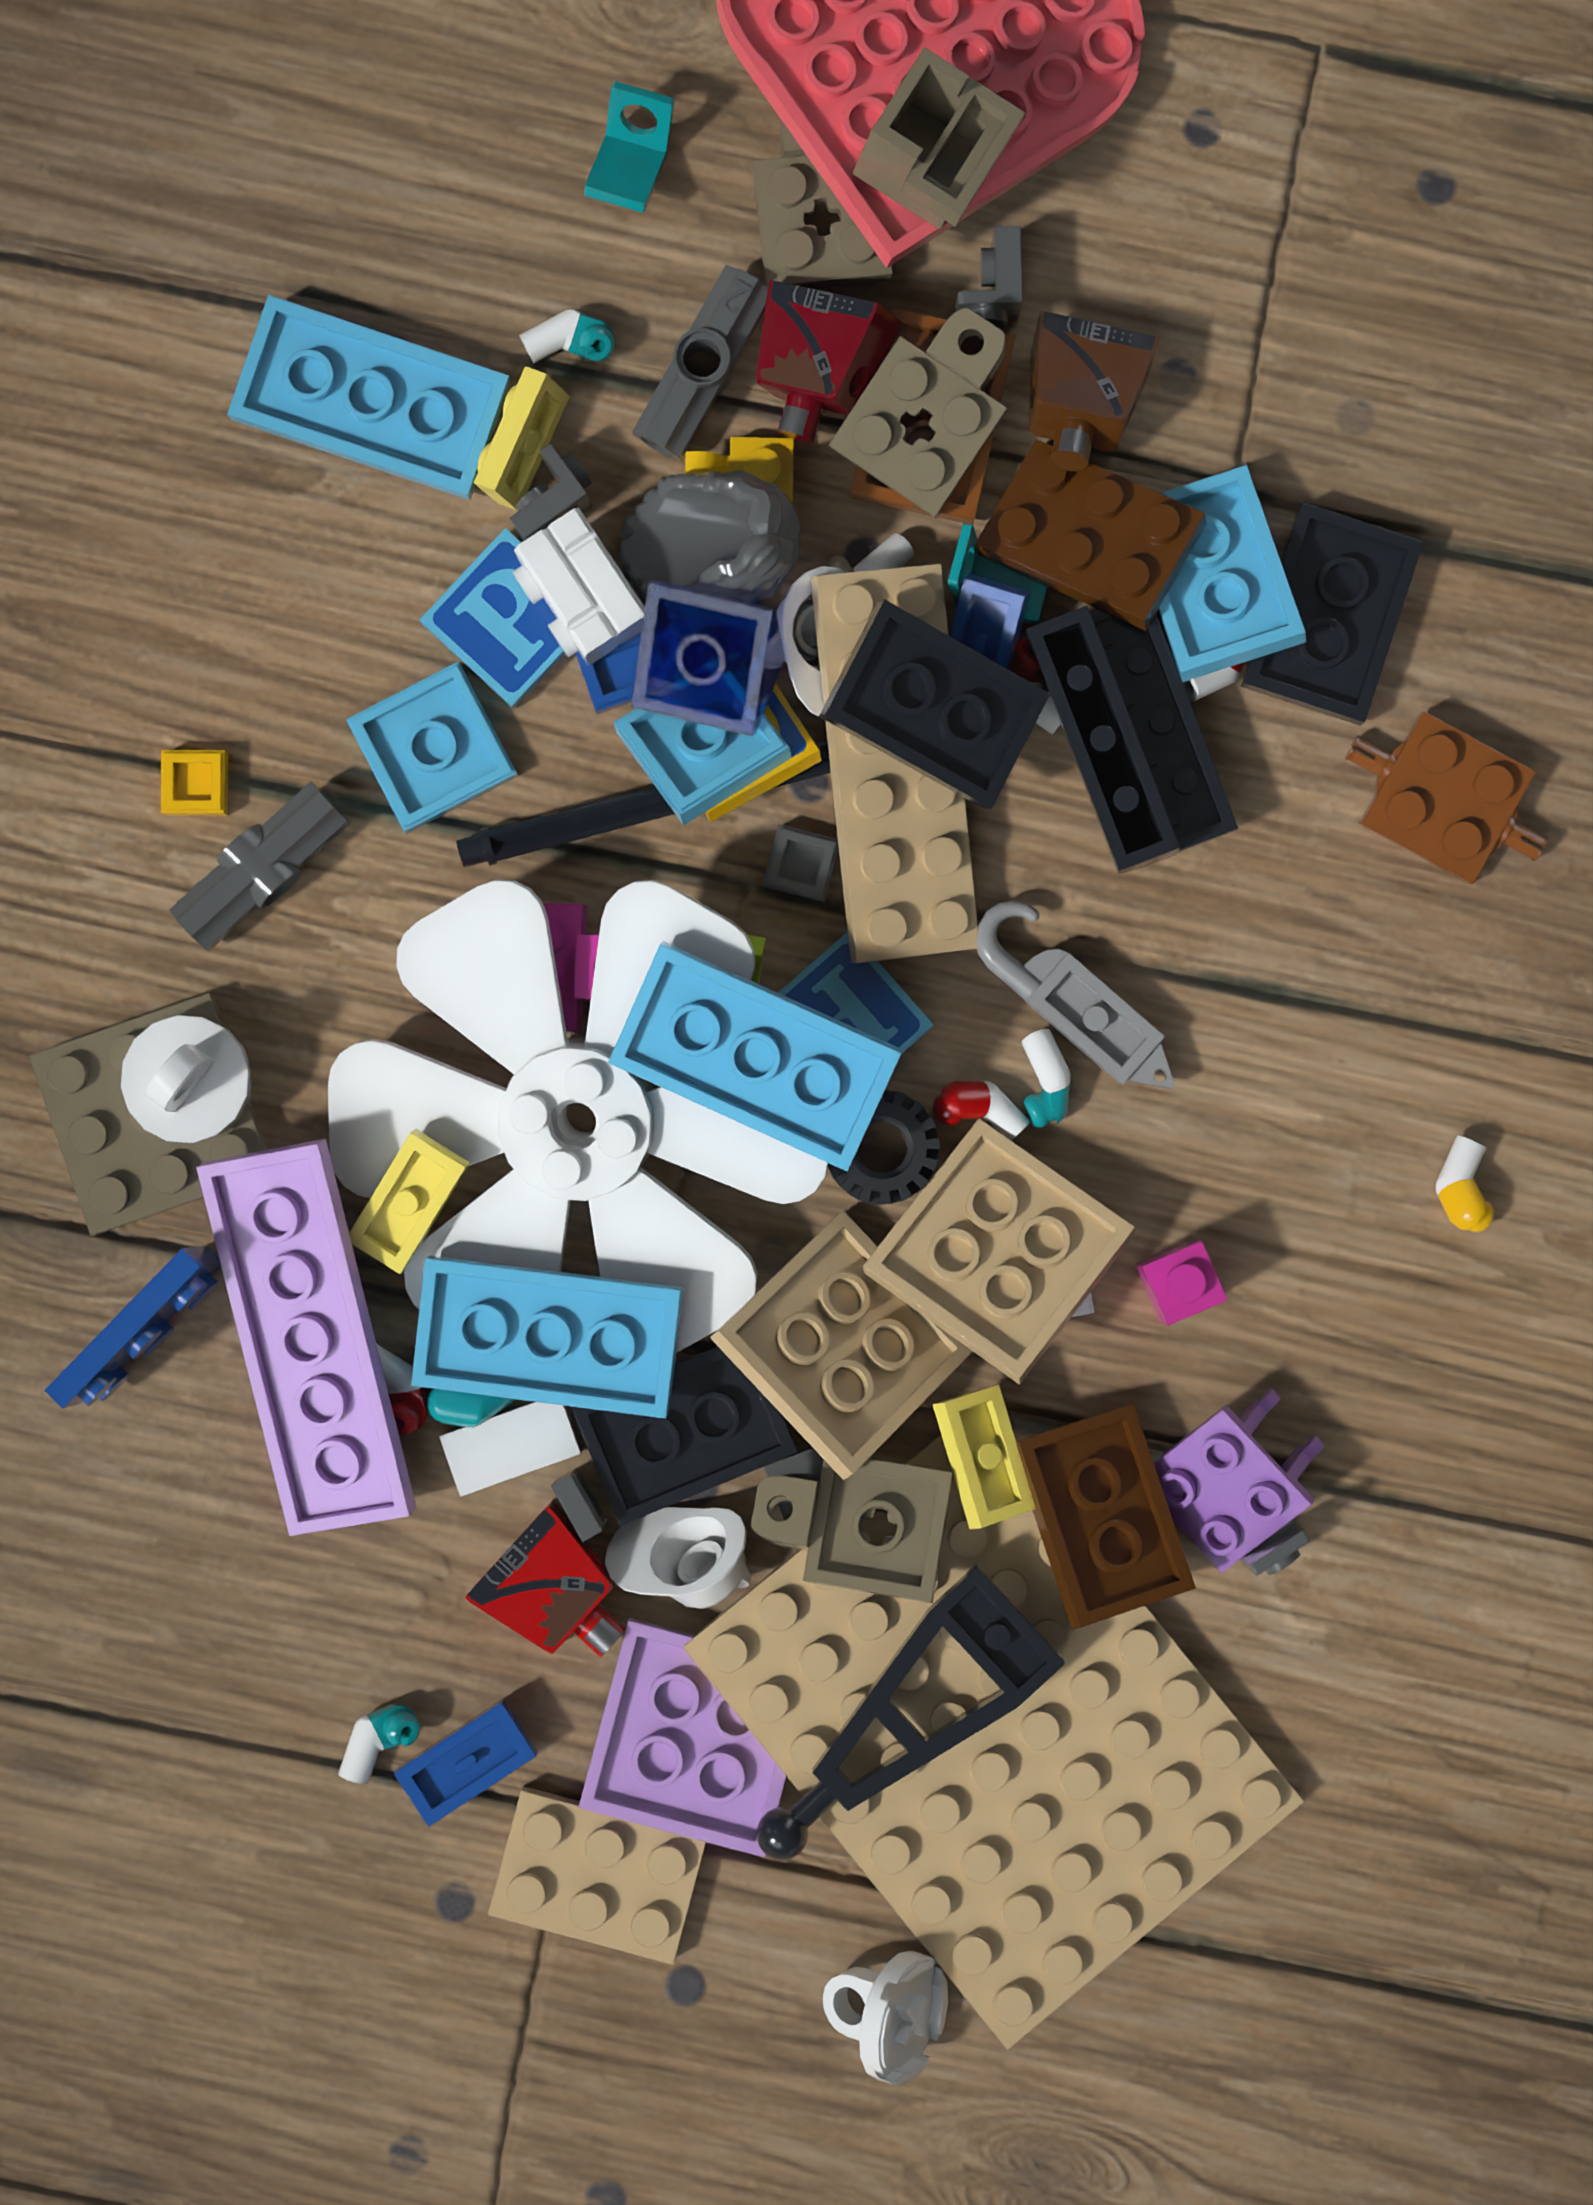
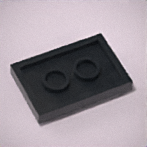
(1349, 597)
(934, 704)
(712, 1435)

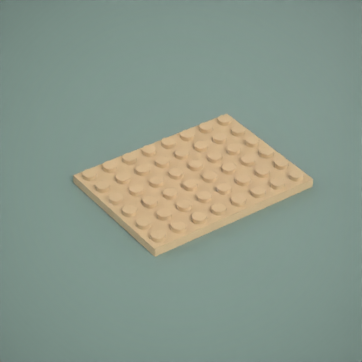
(1043, 1833)

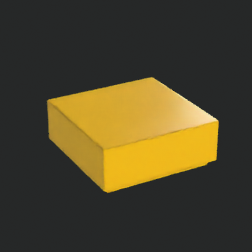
(194, 782)

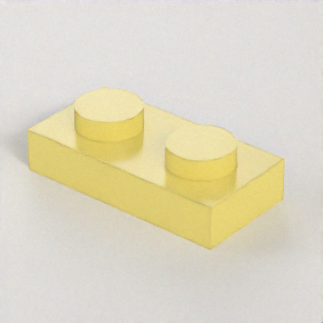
(527, 426)
(407, 1201)
(984, 1457)

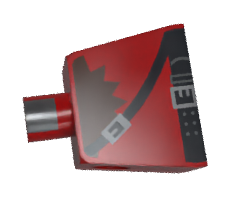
(550, 1587)

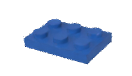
(137, 1328)

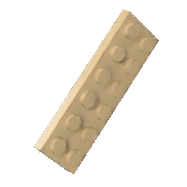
(896, 829)

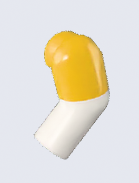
(1458, 1189)

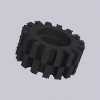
(917, 1165)

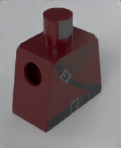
(819, 353)

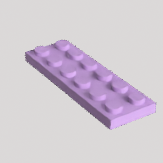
(307, 1337)

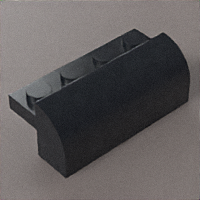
(1131, 735)

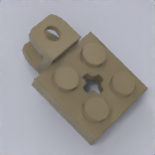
(793, 251)
(947, 387)
(829, 1520)

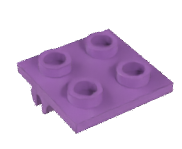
(1229, 1488)

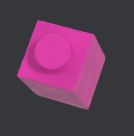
(1181, 1282)

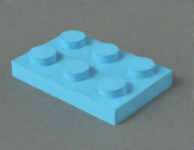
(1232, 588)

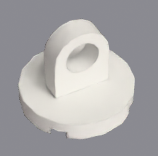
(186, 1079)
(900, 2014)

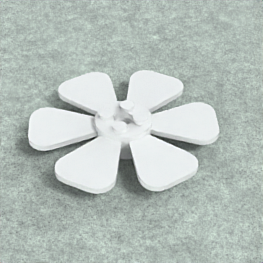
(494, 979)

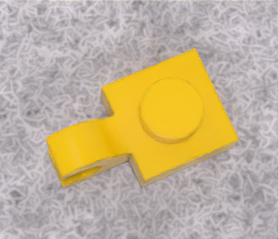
(764, 457)

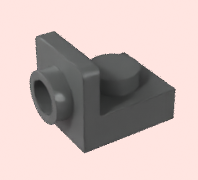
(1003, 272)
(545, 505)

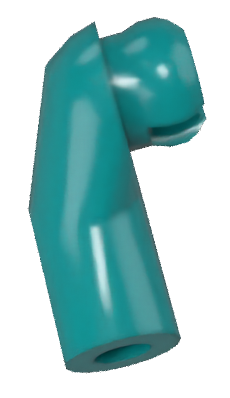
(464, 1408)

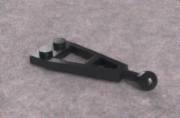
(997, 1641)

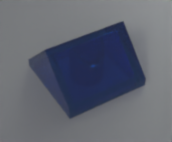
(707, 658)

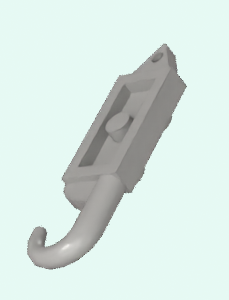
(1076, 1003)

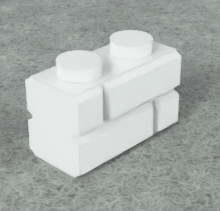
(581, 587)

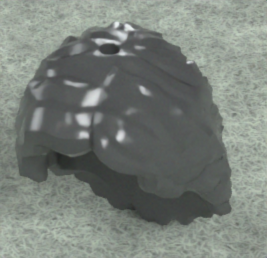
(712, 535)

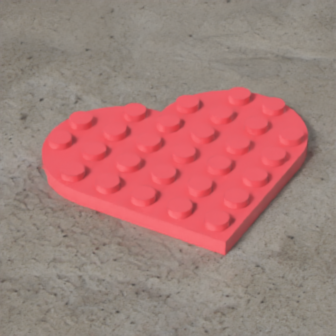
(841, 61)

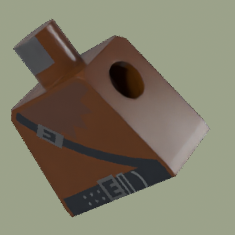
(1085, 385)

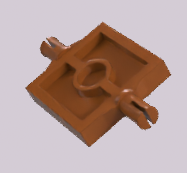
(1447, 797)

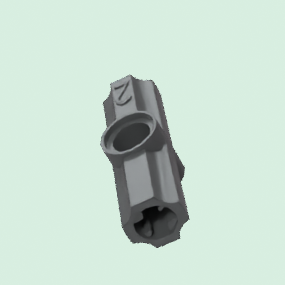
(721, 328)
(259, 866)

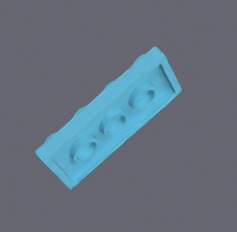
(368, 397)
(754, 1056)
(547, 1336)

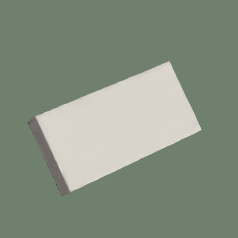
(509, 1445)

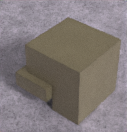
(937, 140)

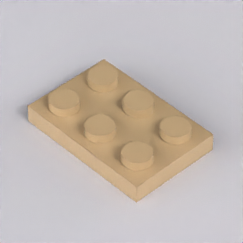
(595, 1877)

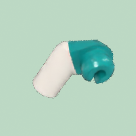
(571, 332)
(1054, 1079)
(376, 1733)

